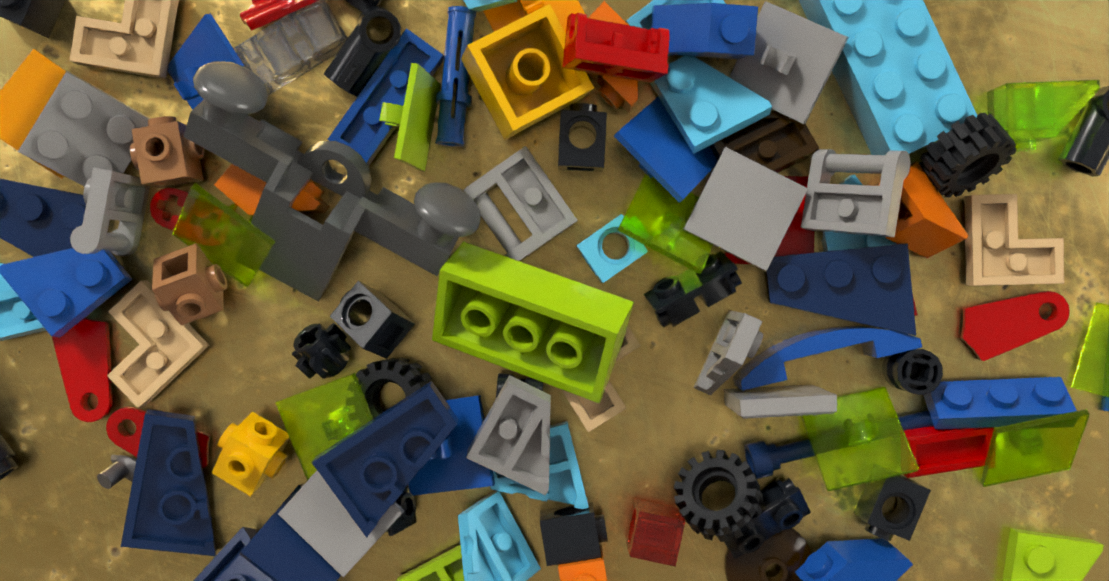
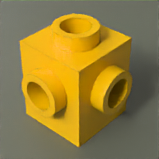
(251, 453)

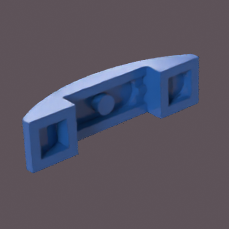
(769, 365)

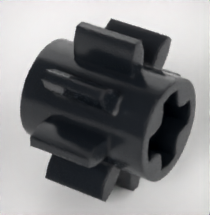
(321, 350)

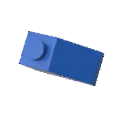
(708, 29)
(855, 562)

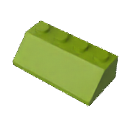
(530, 320)

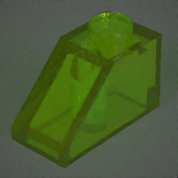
(1038, 109)

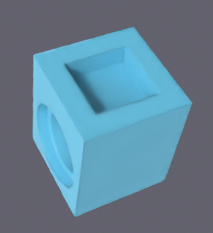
(601, 265)

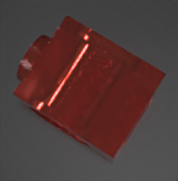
(655, 532)

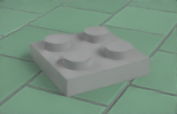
(82, 131)

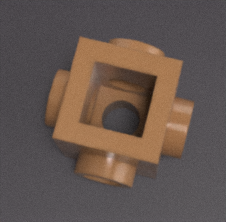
(164, 154)
(188, 284)

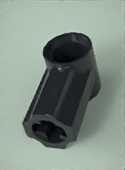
(360, 54)
(1089, 142)

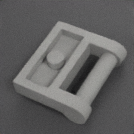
(531, 197)
(115, 198)
(855, 207)

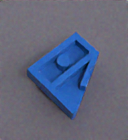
(65, 285)

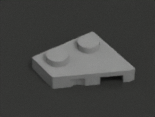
(735, 341)
(516, 436)

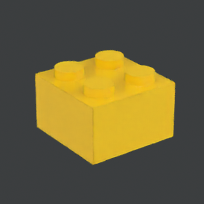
(523, 73)

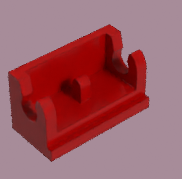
(615, 49)

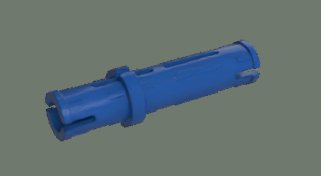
(450, 129)

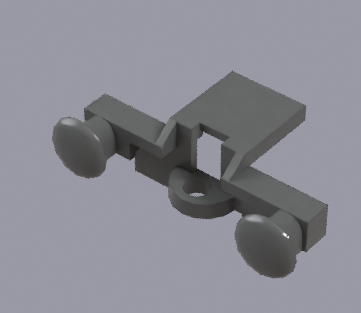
(304, 248)

